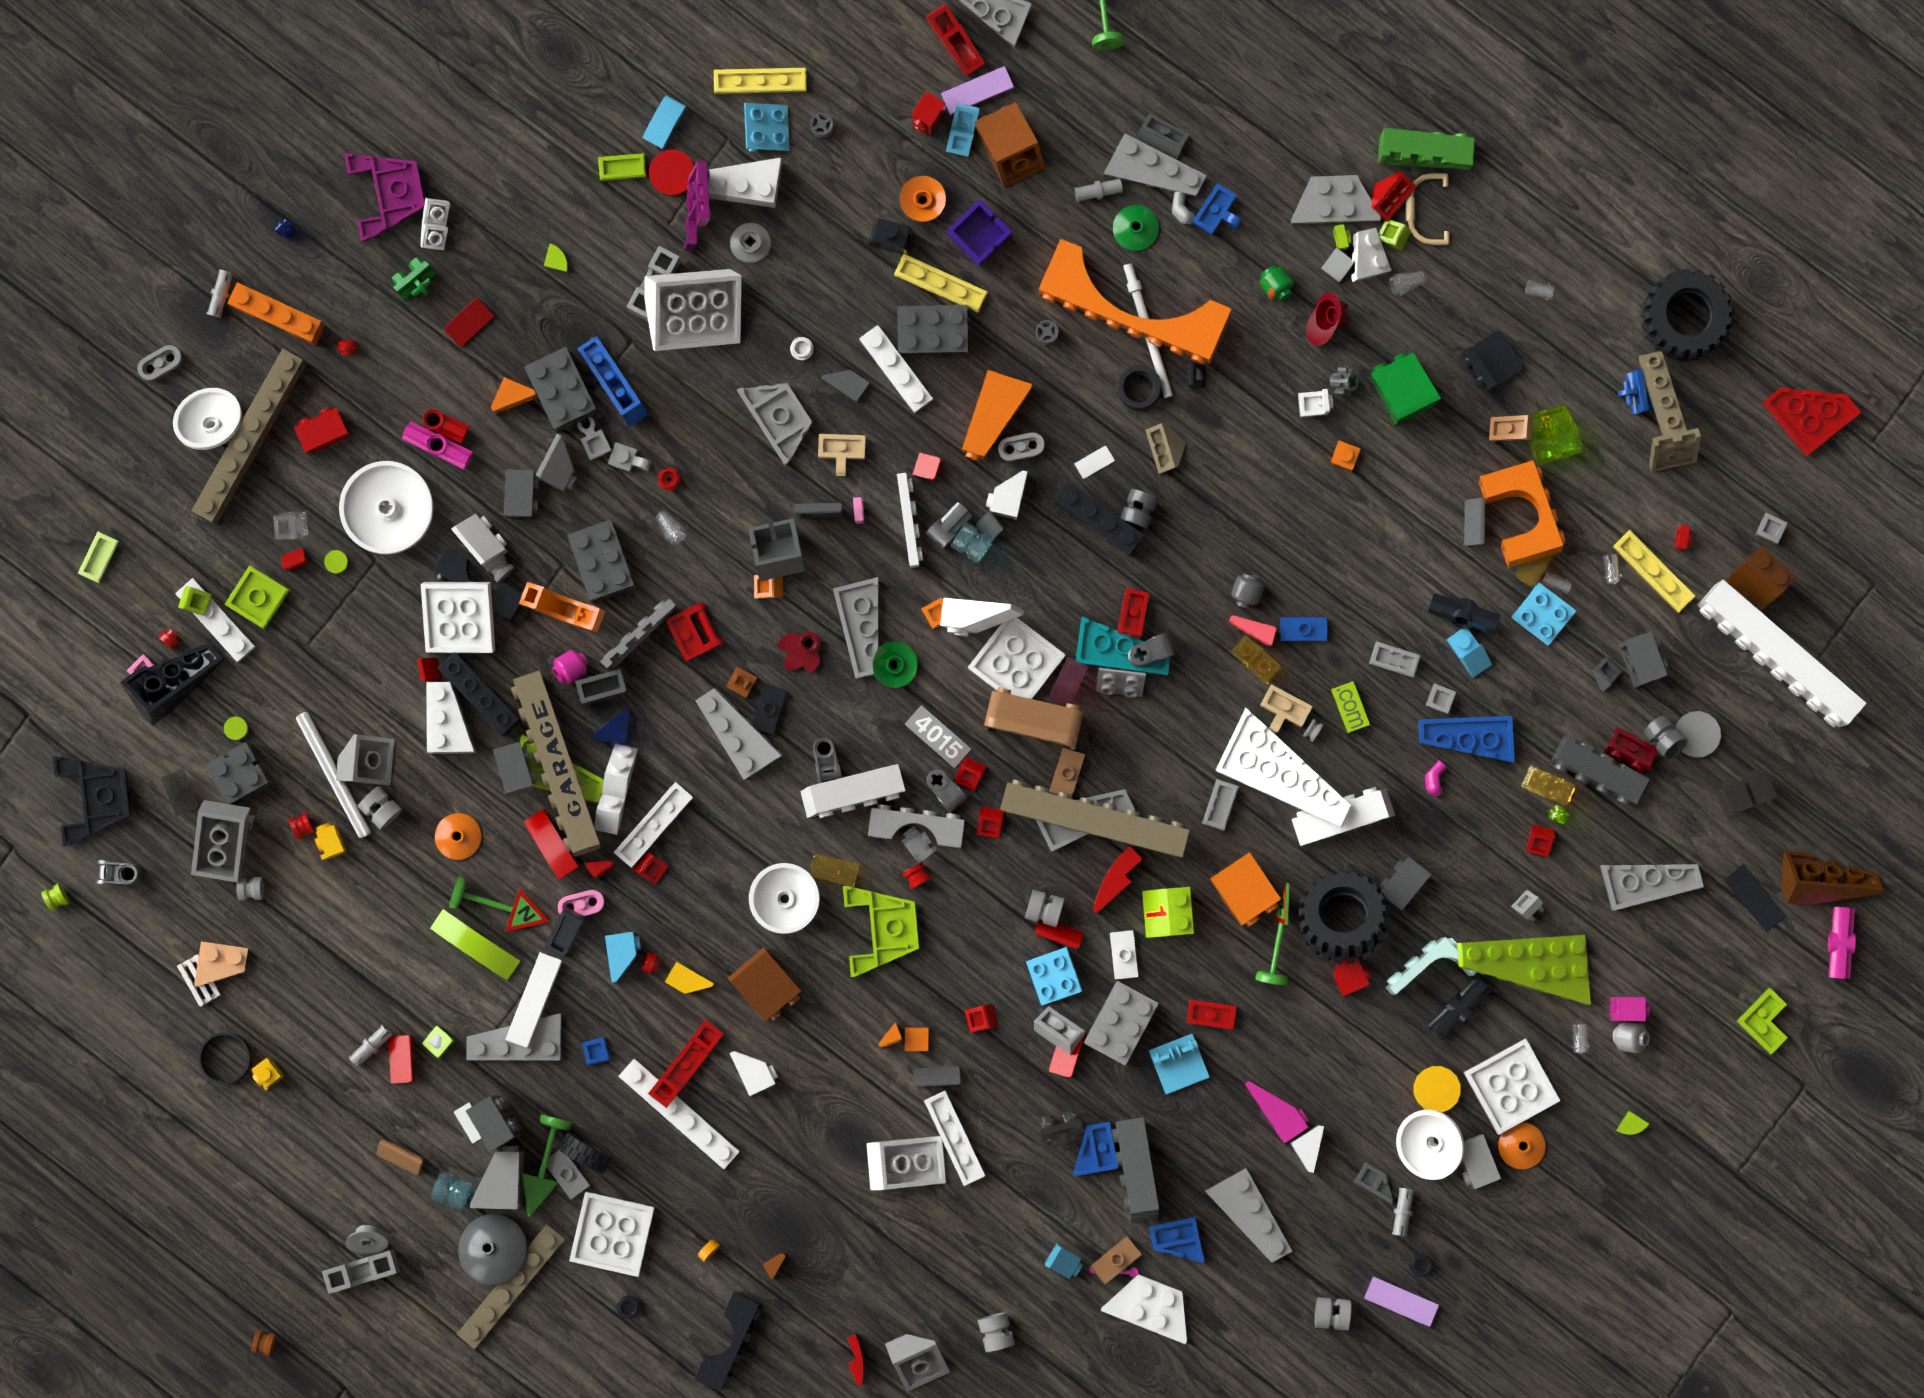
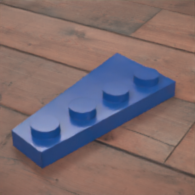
(1474, 735)

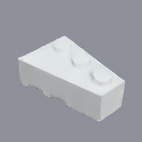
(747, 183)
(445, 721)

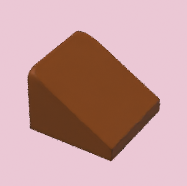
(774, 1264)

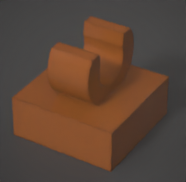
(741, 682)

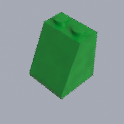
(1404, 387)

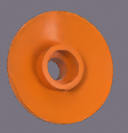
(922, 187)
(470, 836)
(1509, 1146)

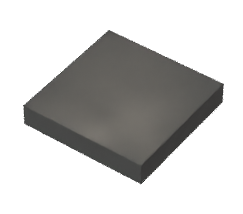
(818, 510)

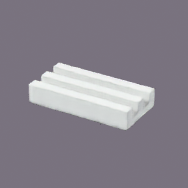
(208, 997)

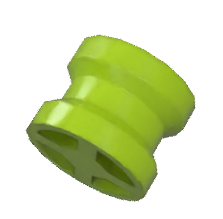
(55, 897)

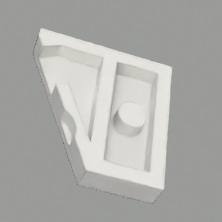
(1368, 255)

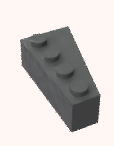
(1599, 770)
(1137, 1170)

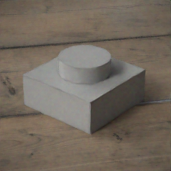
(1771, 528)
(1440, 698)

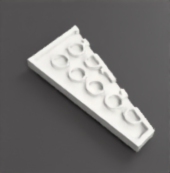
(1270, 766)

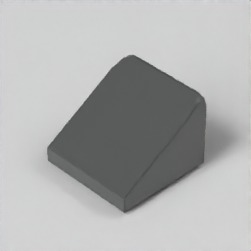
(990, 526)

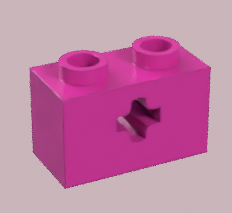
(1629, 1009)

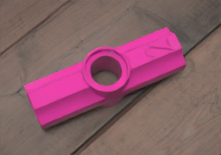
(425, 438)
(1841, 943)

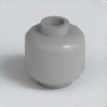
(1631, 1037)

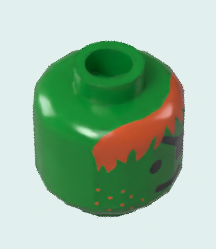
(1276, 283)

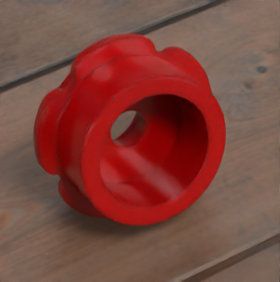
(347, 347)
(669, 485)
(169, 638)
(650, 963)

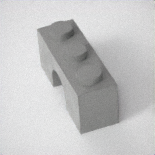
(662, 263)
(361, 1271)

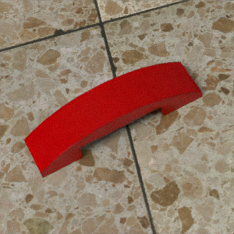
(686, 1064)

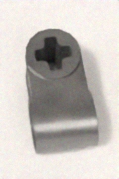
(1155, 650)
(826, 762)
(948, 793)
(115, 873)

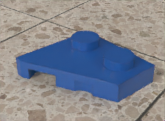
(1096, 1151)
(1178, 1239)

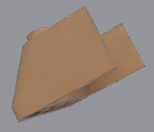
(1033, 718)

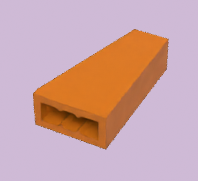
(995, 408)

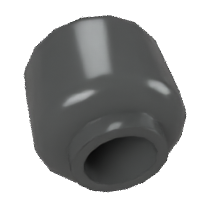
(1247, 589)

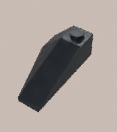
(165, 685)

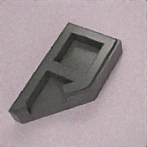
(847, 383)
(1374, 1181)

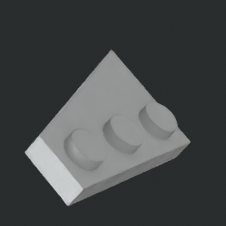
(1002, 16)

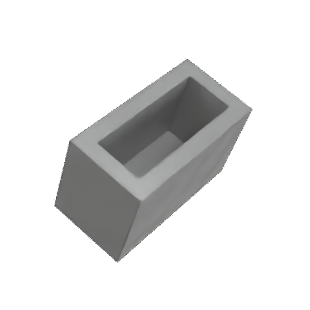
(1478, 1163)

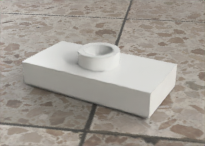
(1123, 954)

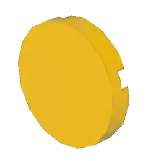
(1437, 1089)

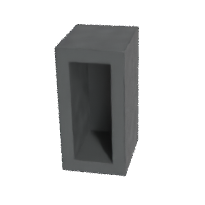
(520, 494)
(602, 687)
(514, 770)
(1404, 882)

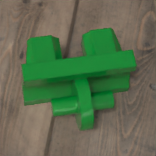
(415, 281)

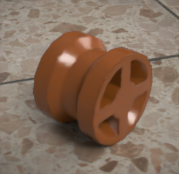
(263, 1343)

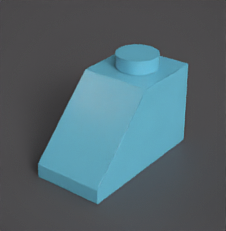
(621, 953)
(1064, 1261)

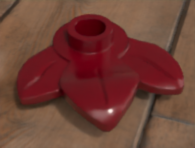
(798, 654)

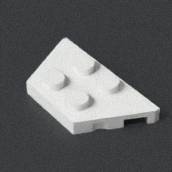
(1151, 1307)

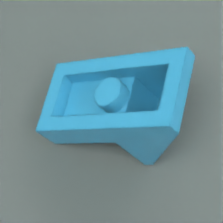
(1469, 652)

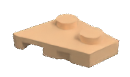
(219, 962)

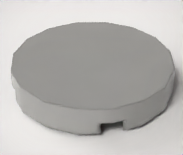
(1702, 733)

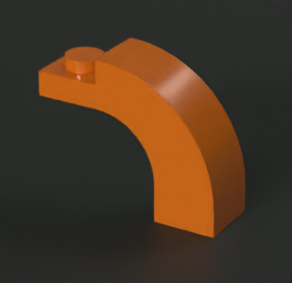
(562, 607)

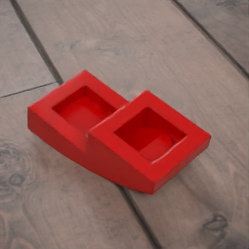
(857, 1365)

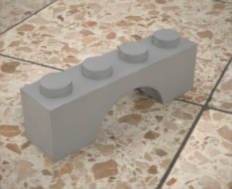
(886, 823)

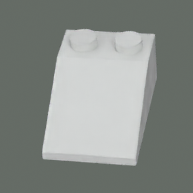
(975, 616)
(906, 1163)

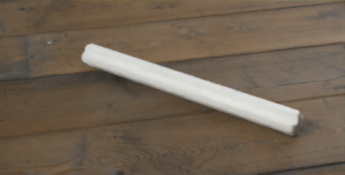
(330, 770)

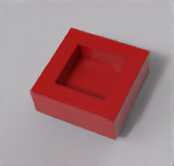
(1683, 538)

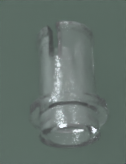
(1539, 290)
(1611, 570)
(1557, 583)
(1580, 1041)

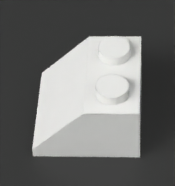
(479, 540)

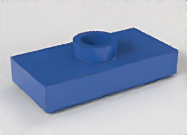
(1303, 628)

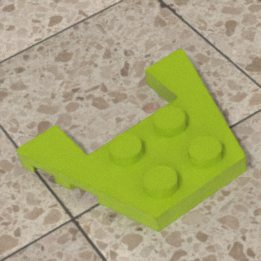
(891, 926)

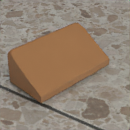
(400, 1156)

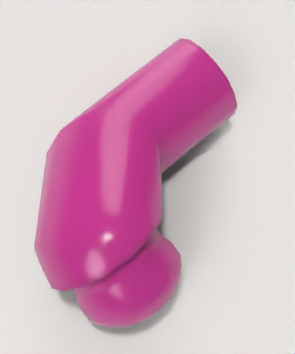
(1432, 779)

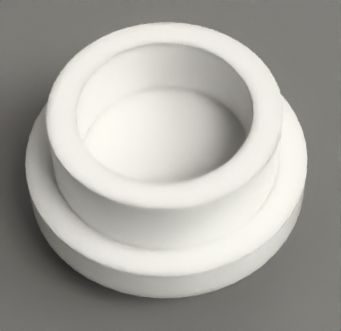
(801, 348)

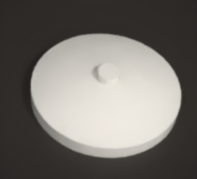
(386, 507)

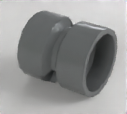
(1137, 517)
(1668, 740)

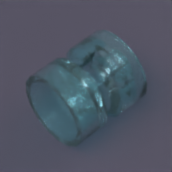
(972, 543)
(451, 1190)

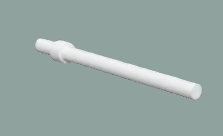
(1134, 287)

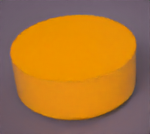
(708, 1250)

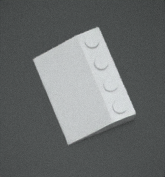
(693, 309)

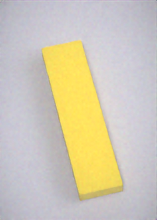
(760, 81)
(940, 283)
(1654, 571)

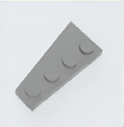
(1148, 166)
(859, 619)
(632, 640)
(742, 741)
(1060, 836)
(1643, 883)
(493, 1046)
(1248, 1210)

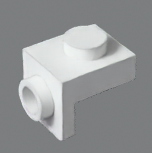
(1315, 403)

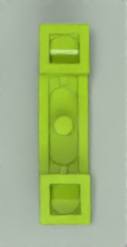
(475, 944)

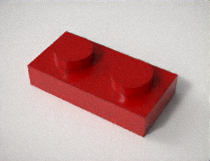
(1133, 613)
(1211, 1014)

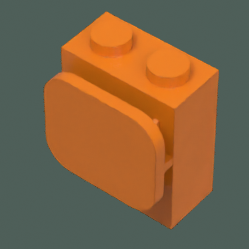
(1245, 890)

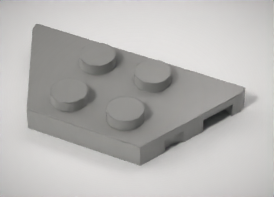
(1334, 201)
(778, 416)

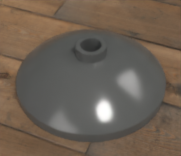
(507, 1250)

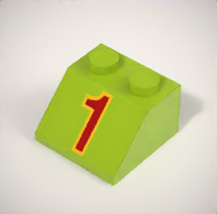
(1168, 912)

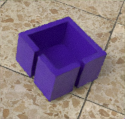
(977, 234)

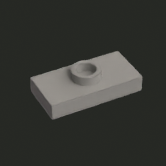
(1394, 659)
(1220, 804)
(567, 1174)

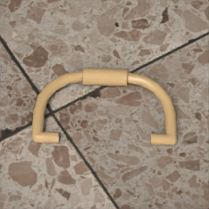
(1410, 211)

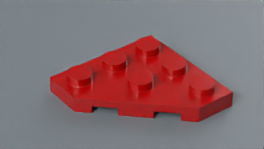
(1810, 415)

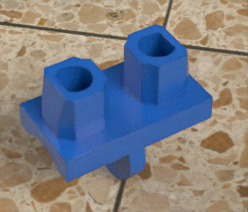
(1636, 393)

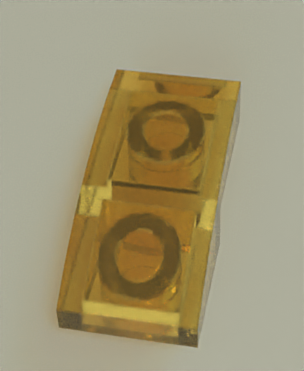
(1533, 571)
(1256, 659)
(1548, 785)

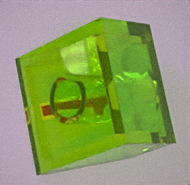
(1554, 435)

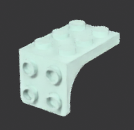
(1433, 950)

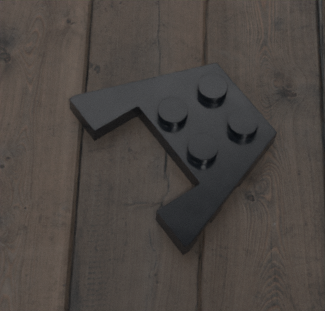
(103, 797)

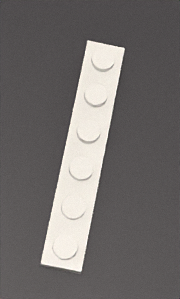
(681, 1116)

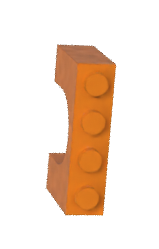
(1525, 482)

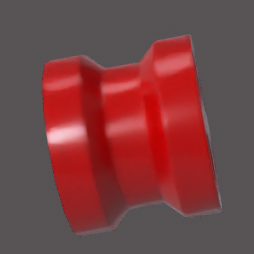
(301, 826)
(916, 875)

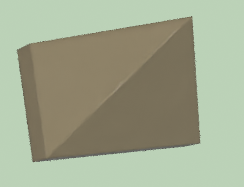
(1165, 446)

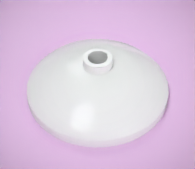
(202, 411)
(766, 898)
(1421, 1153)

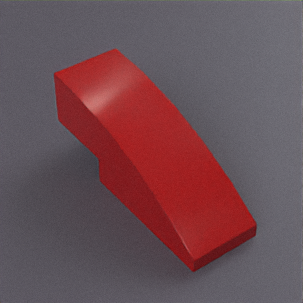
(954, 39)
(551, 844)
(1115, 879)

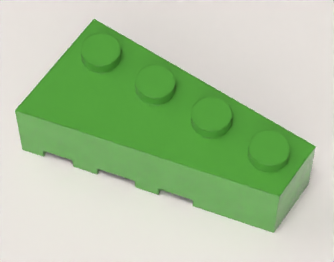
(1425, 149)

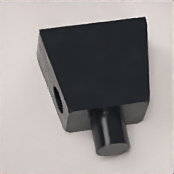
(892, 237)

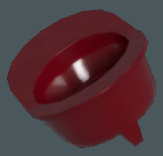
(1326, 318)

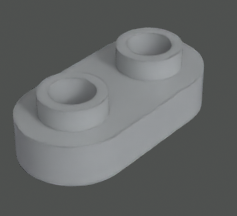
(159, 361)
(1020, 446)

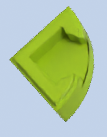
(556, 259)
(1631, 1124)

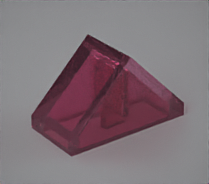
(1068, 682)

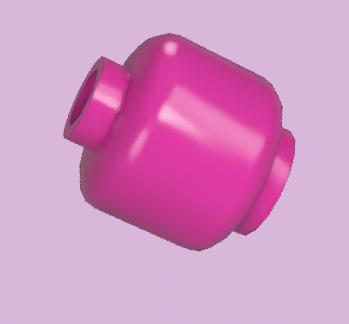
(570, 667)

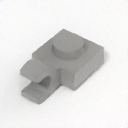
(625, 458)

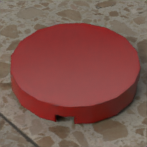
(670, 172)

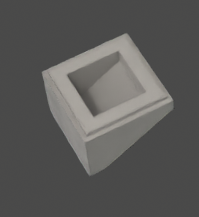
(1337, 265)

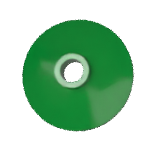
(1135, 239)
(905, 664)

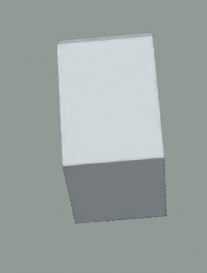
(1307, 1147)

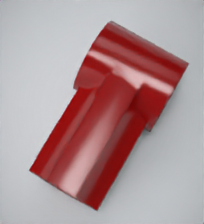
(447, 427)

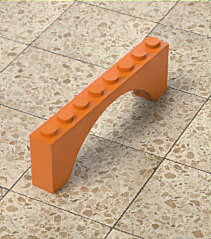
(1191, 334)

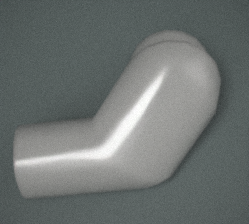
(1181, 213)

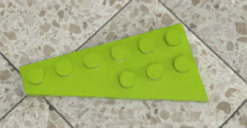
(1540, 964)

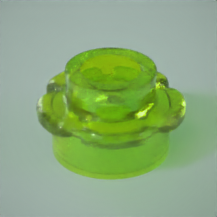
(1558, 814)

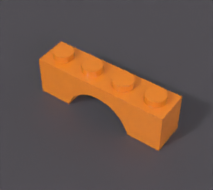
(276, 313)

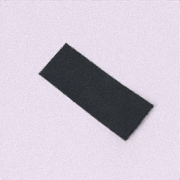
(1754, 898)

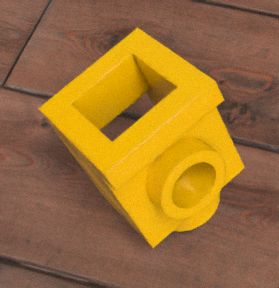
(329, 841)
(267, 1073)

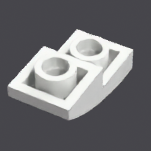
(434, 224)

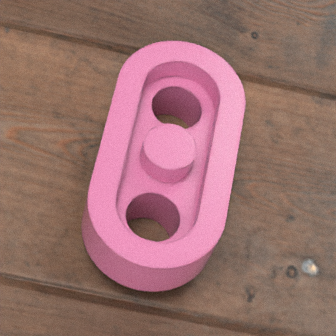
(581, 902)

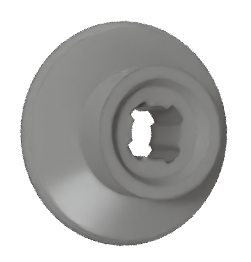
(758, 250)
(367, 1240)

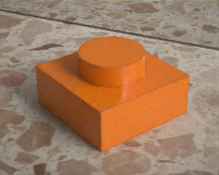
(1345, 455)

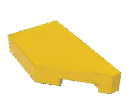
(686, 979)

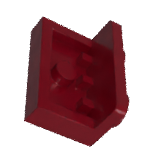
(1631, 751)

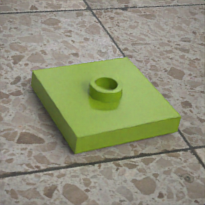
(257, 597)

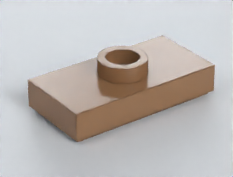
(1067, 772)
(1115, 1260)

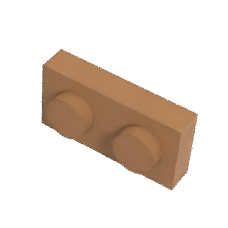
(1511, 428)

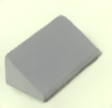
(1058, 1030)

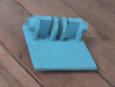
(766, 127)
(1543, 613)
(1054, 976)
(1179, 1063)

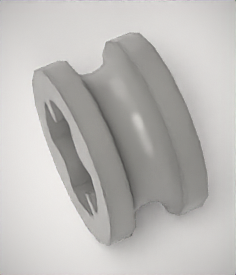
(1312, 730)

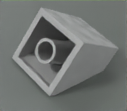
(502, 1181)

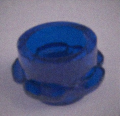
(284, 228)

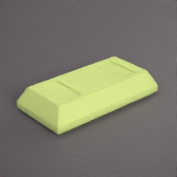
(98, 557)

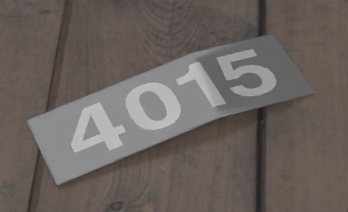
(938, 736)

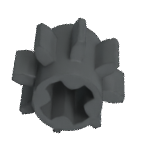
(1344, 381)

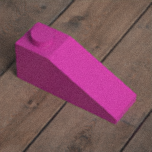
(1281, 1115)

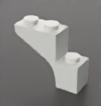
(615, 789)

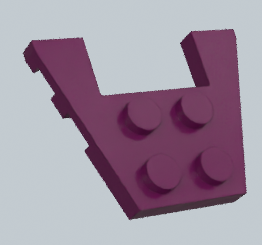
(396, 187)
(697, 203)

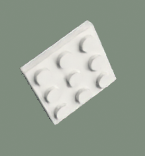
(458, 617)
(1016, 659)
(1511, 1086)
(611, 1234)

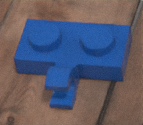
(1216, 210)

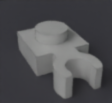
(594, 442)

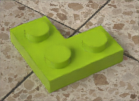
(1758, 1023)

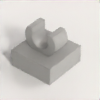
(1528, 905)

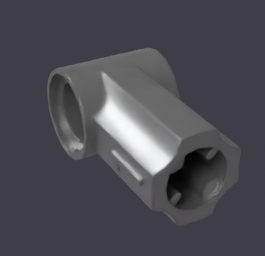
(945, 529)

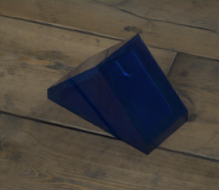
(616, 730)

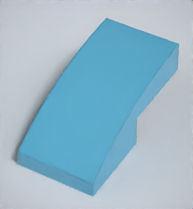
(664, 121)
(962, 129)

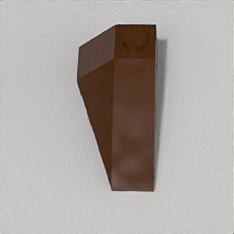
(1816, 882)

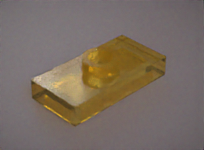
(834, 870)

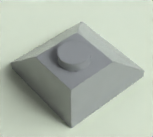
(557, 466)
(366, 760)
(916, 1360)

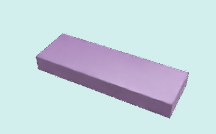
(978, 89)
(1401, 1301)

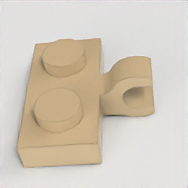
(841, 448)
(1285, 707)

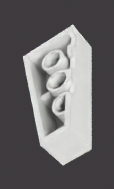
(853, 790)
(1365, 810)

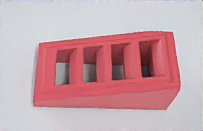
(1259, 631)

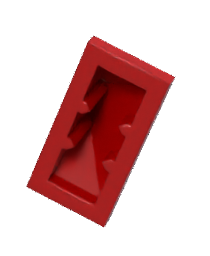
(1391, 194)

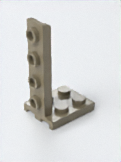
(1677, 444)

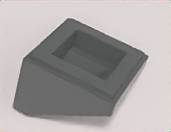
(1606, 673)

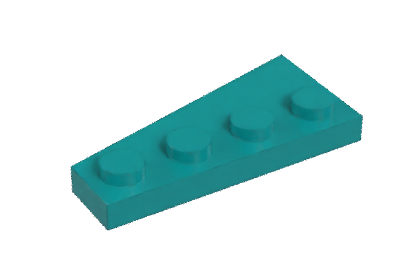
(1105, 648)

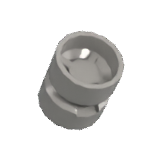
(385, 814)
(1044, 908)
(1324, 1313)
(996, 1332)

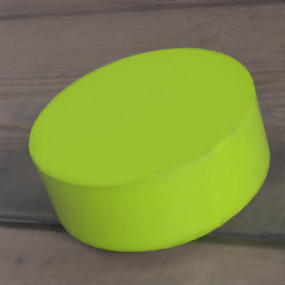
(336, 562)
(236, 728)

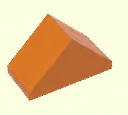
(511, 395)

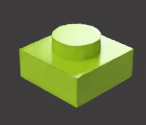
(1342, 237)

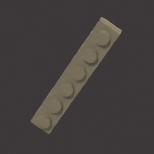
(505, 1294)

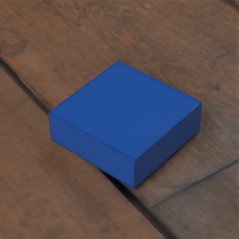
(596, 1051)

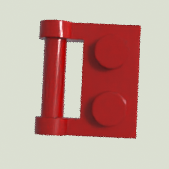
(687, 635)

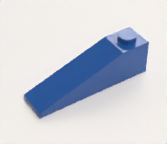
(613, 381)

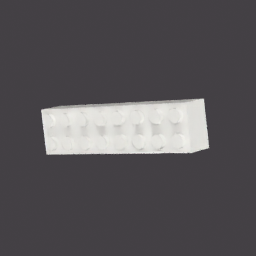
(1780, 654)

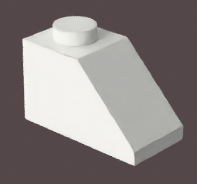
(1007, 496)
(754, 1072)

